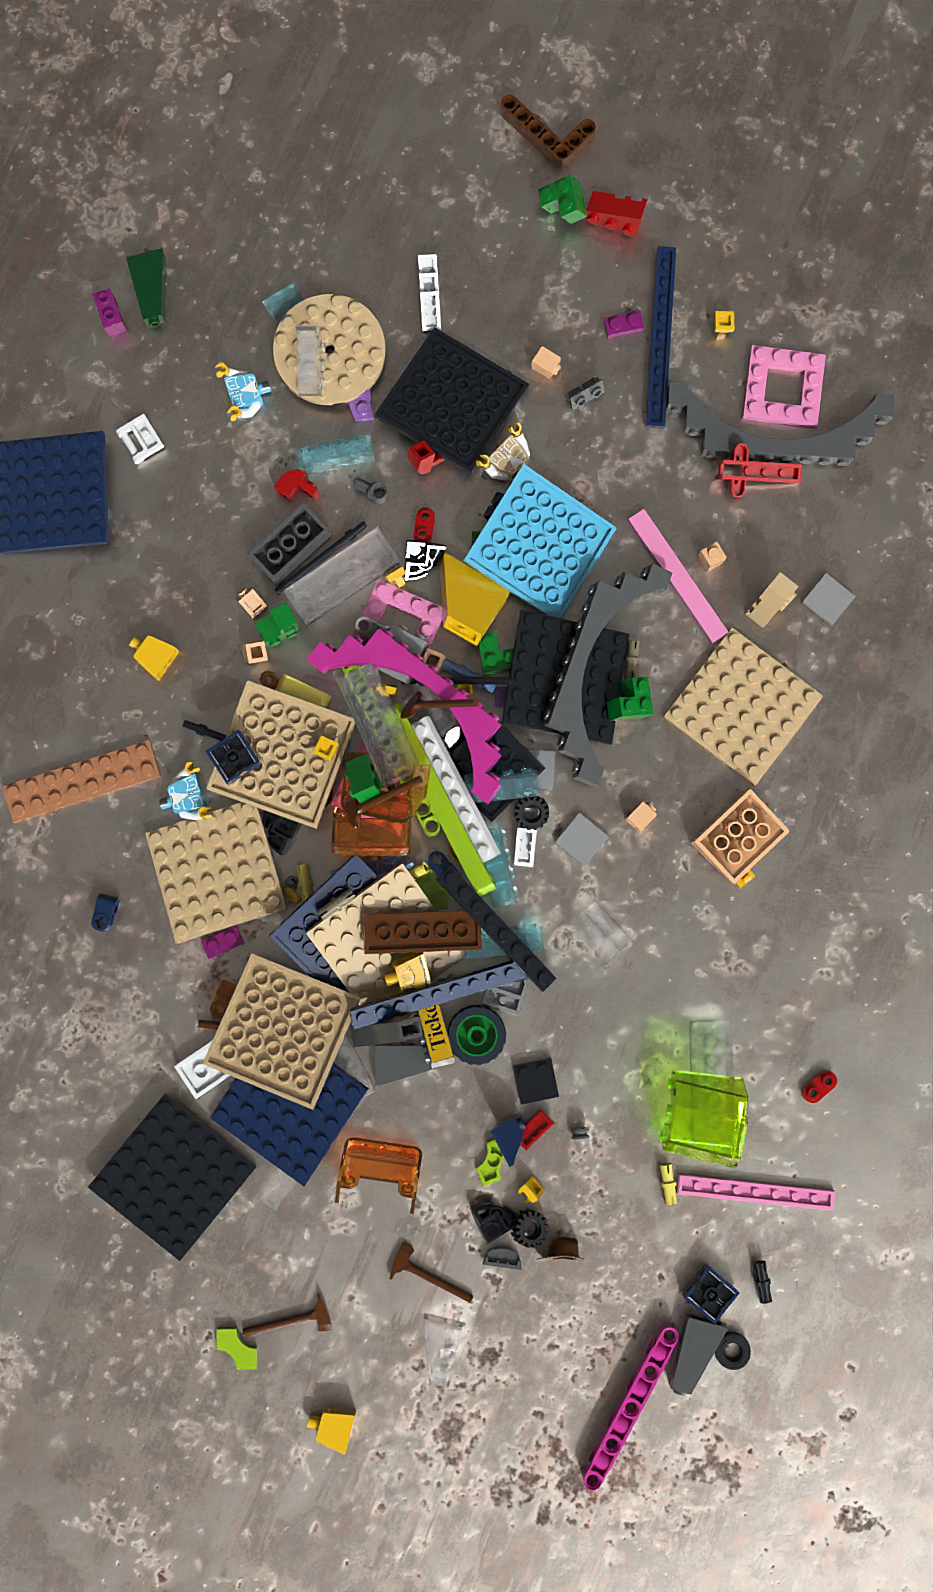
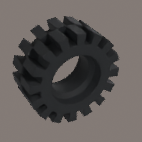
(531, 823)
(540, 1228)

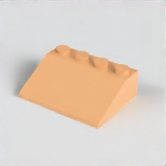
(740, 836)

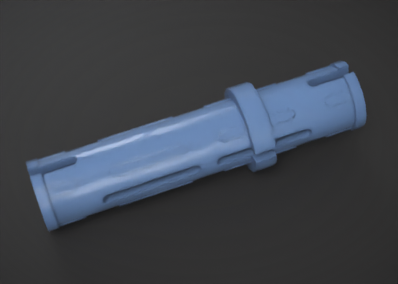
(461, 671)

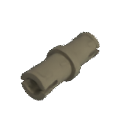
(632, 659)
(336, 904)

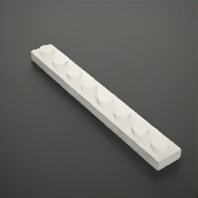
(456, 789)

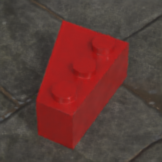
(616, 213)

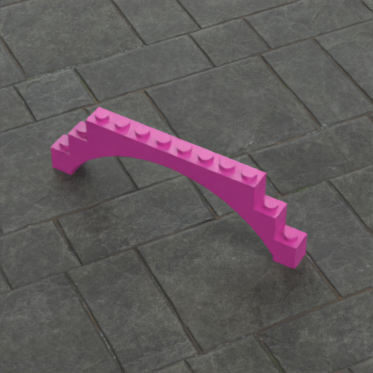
(389, 654)

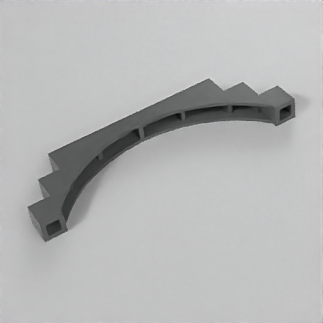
(826, 448)
(566, 701)

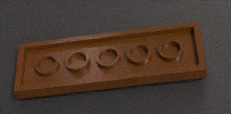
(420, 932)

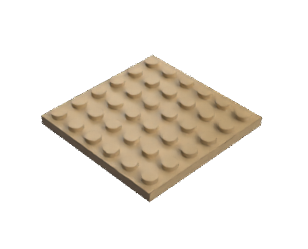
(743, 707)
(283, 738)
(216, 871)
(342, 940)
(281, 1031)

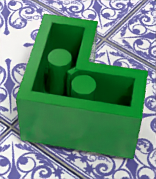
(564, 196)
(278, 625)
(492, 659)
(635, 700)
(363, 778)

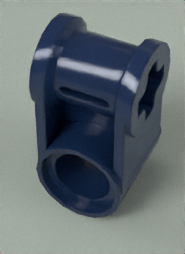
(444, 863)
(105, 910)

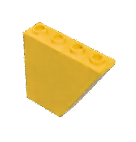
(468, 599)

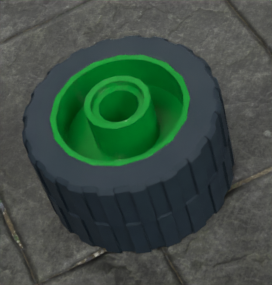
(477, 1034)

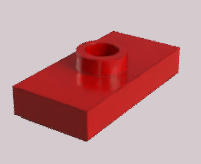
(536, 1127)

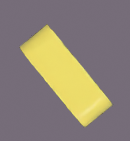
(302, 691)

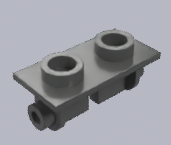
(592, 389)

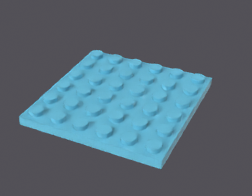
(540, 543)

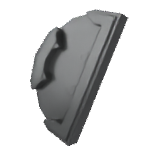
(502, 1257)

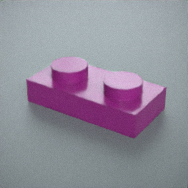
(623, 324)
(222, 942)

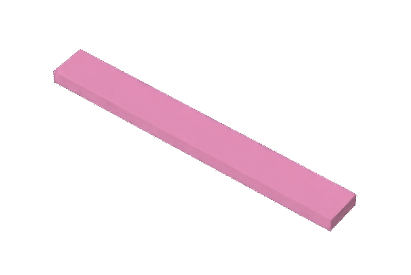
(680, 578)
(755, 1191)

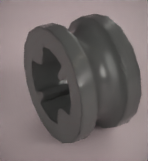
(580, 1133)

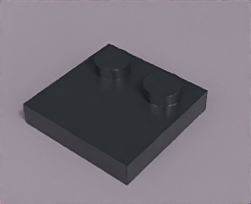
(535, 1081)

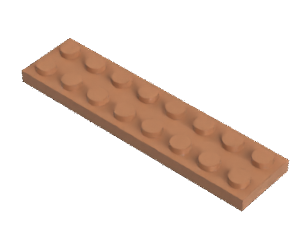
(81, 781)

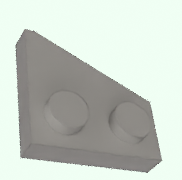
(507, 997)

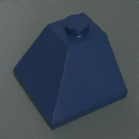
(509, 1137)

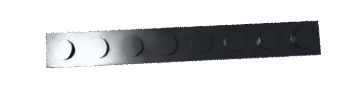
(496, 928)

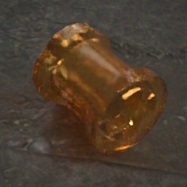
(263, 679)

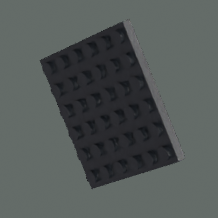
(452, 400)
(538, 660)
(172, 1176)

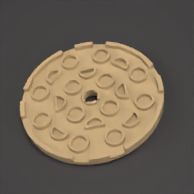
(353, 334)

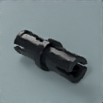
(762, 1281)

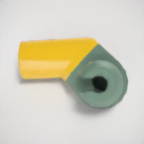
(290, 889)

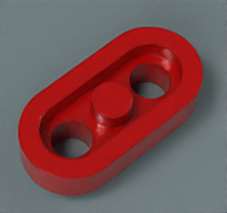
(424, 525)
(819, 1085)

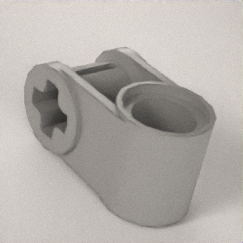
(373, 627)

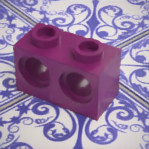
(109, 312)

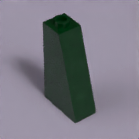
(149, 282)

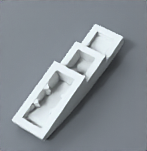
(429, 292)
(526, 840)

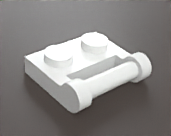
(144, 434)

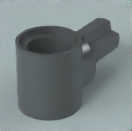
(370, 490)

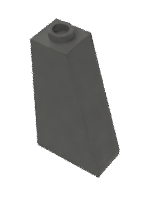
(387, 1032)
(399, 1062)
(694, 1351)

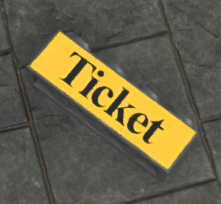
(435, 1037)

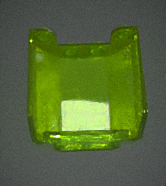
(706, 1117)

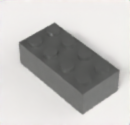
(289, 544)

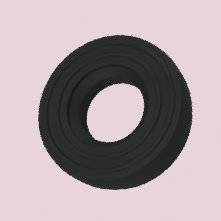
(742, 1359)

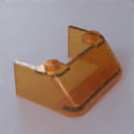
(400, 807)
(371, 838)
(381, 1163)

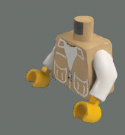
(508, 457)

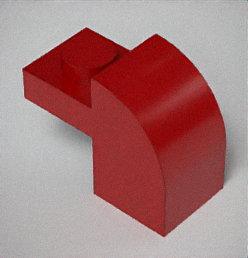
(423, 457)
(293, 482)

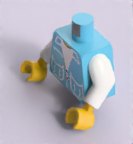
(243, 391)
(186, 795)

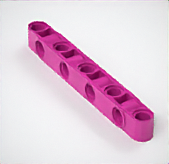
(623, 1419)

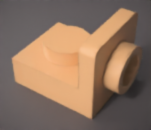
(251, 601)

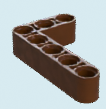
(545, 135)

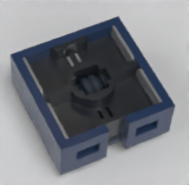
(234, 749)
(716, 1300)

